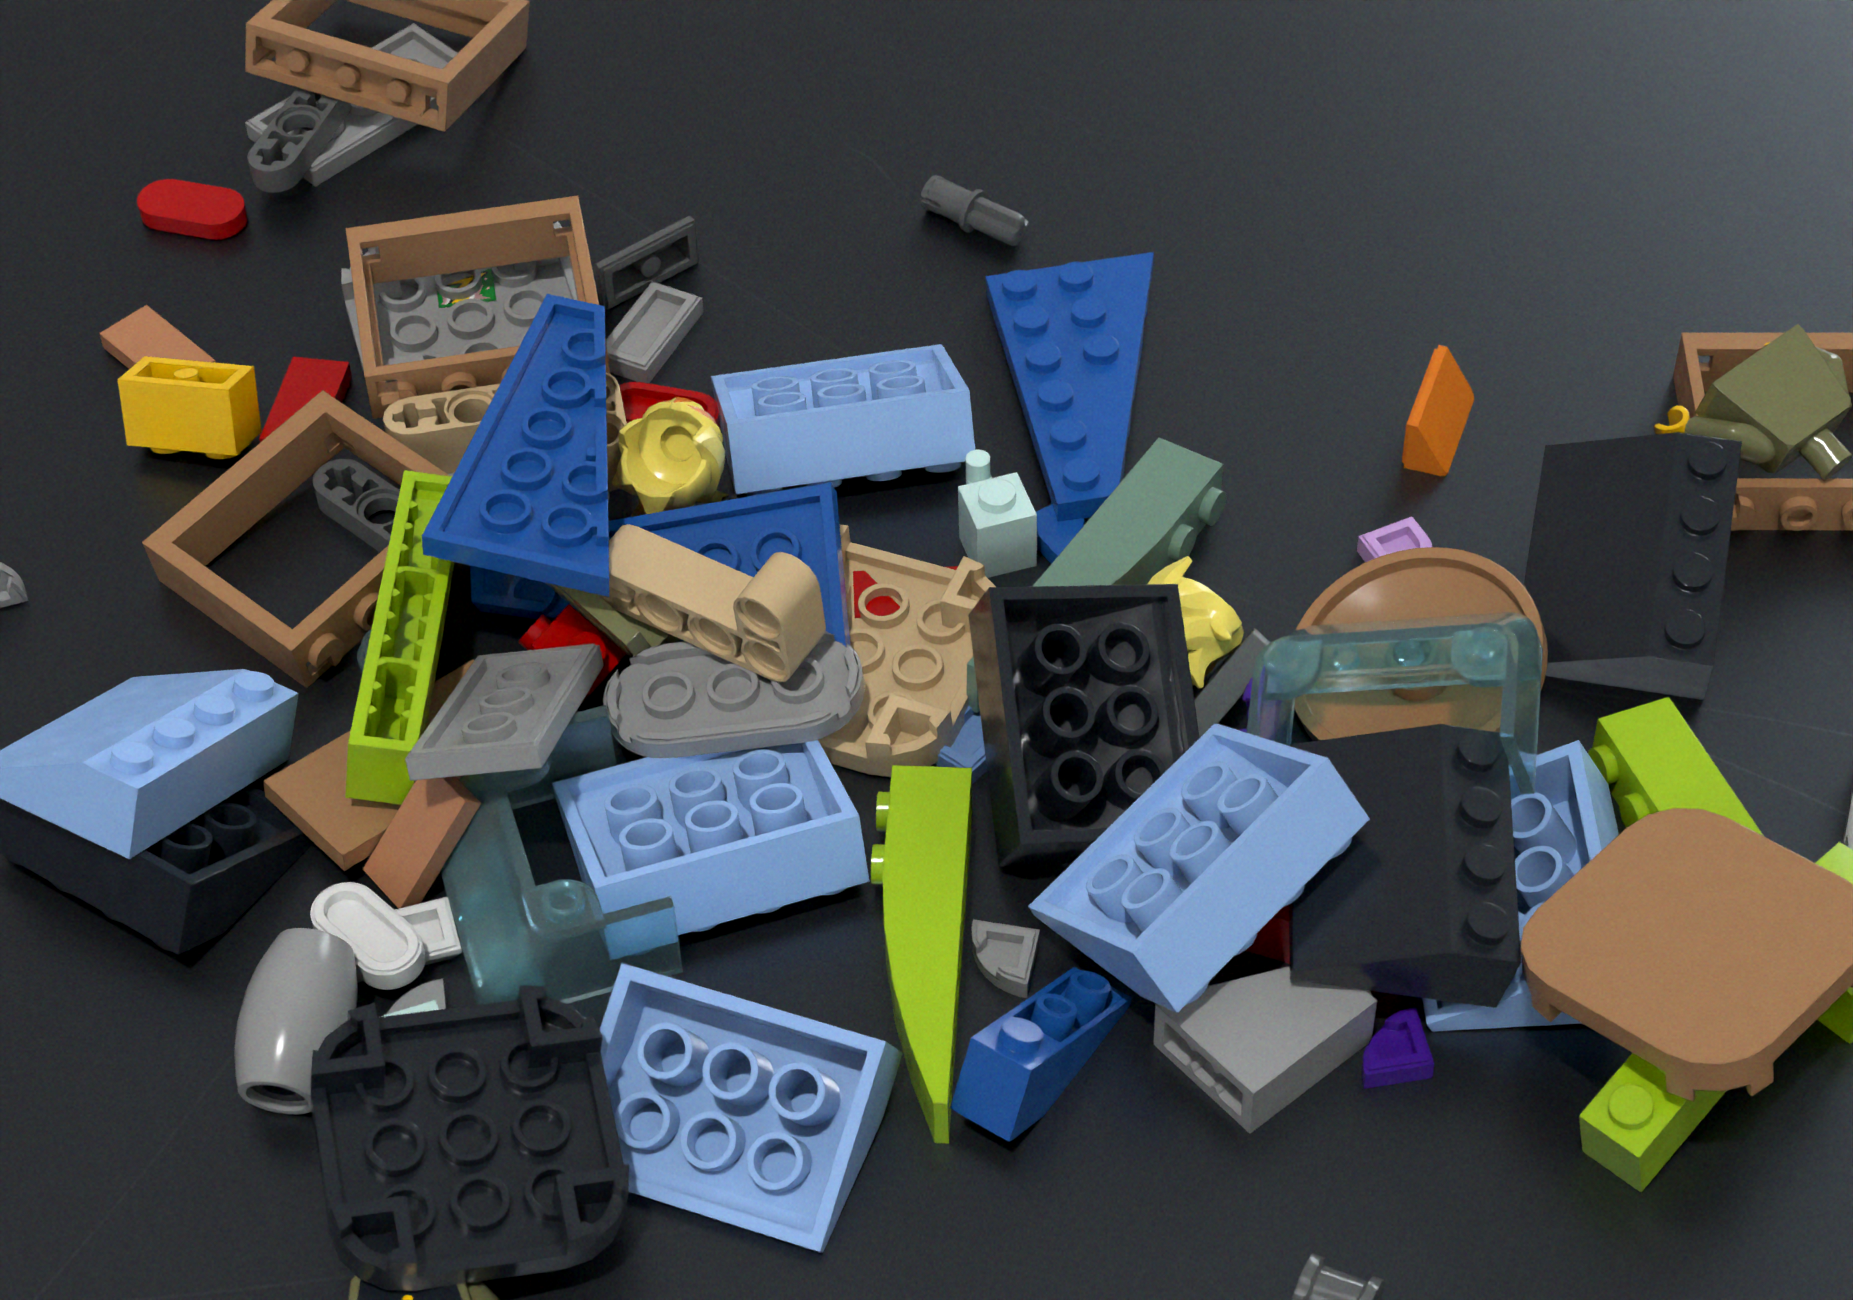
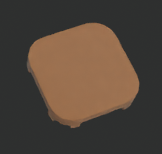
(1694, 948)

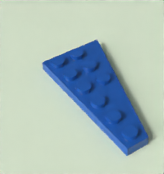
(1075, 367)
(536, 469)

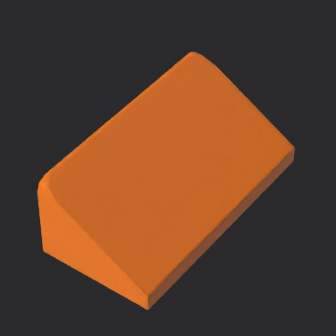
(1437, 416)

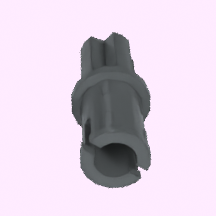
(973, 210)

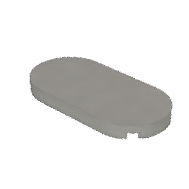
(696, 703)

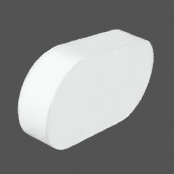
(383, 942)

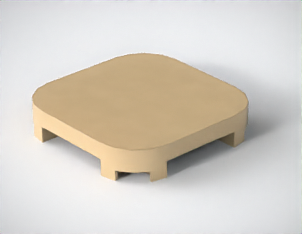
(908, 659)

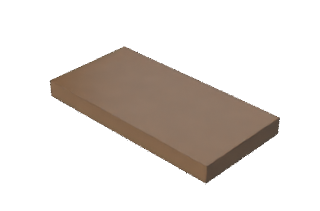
(315, 790)

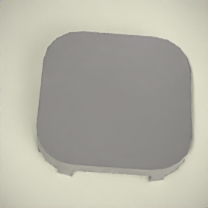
(417, 329)

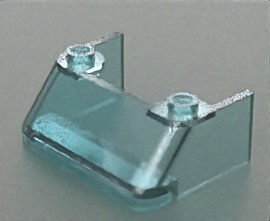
(1408, 654)
(554, 929)

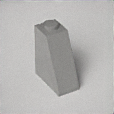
(1264, 1039)

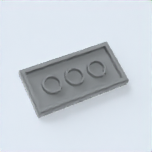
(364, 128)
(506, 712)

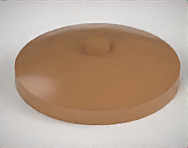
(1409, 587)

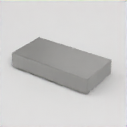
(651, 331)

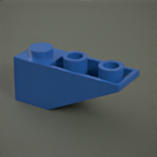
(1035, 1051)

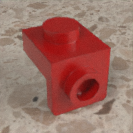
(570, 630)

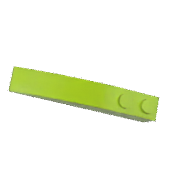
(401, 650)
(1659, 766)
(924, 921)
(1635, 1121)

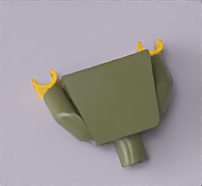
(1778, 404)

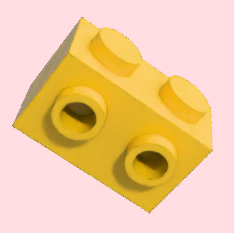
(190, 406)

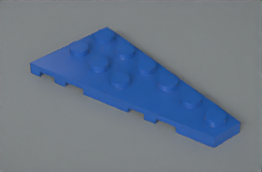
(732, 532)

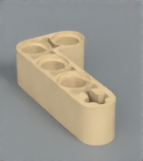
(445, 422)
(752, 621)

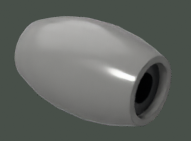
(286, 1013)

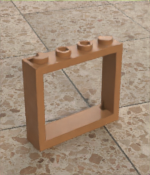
(383, 79)
(448, 246)
(247, 494)
(1767, 502)

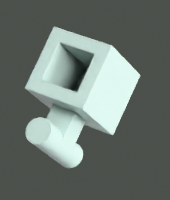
(996, 518)

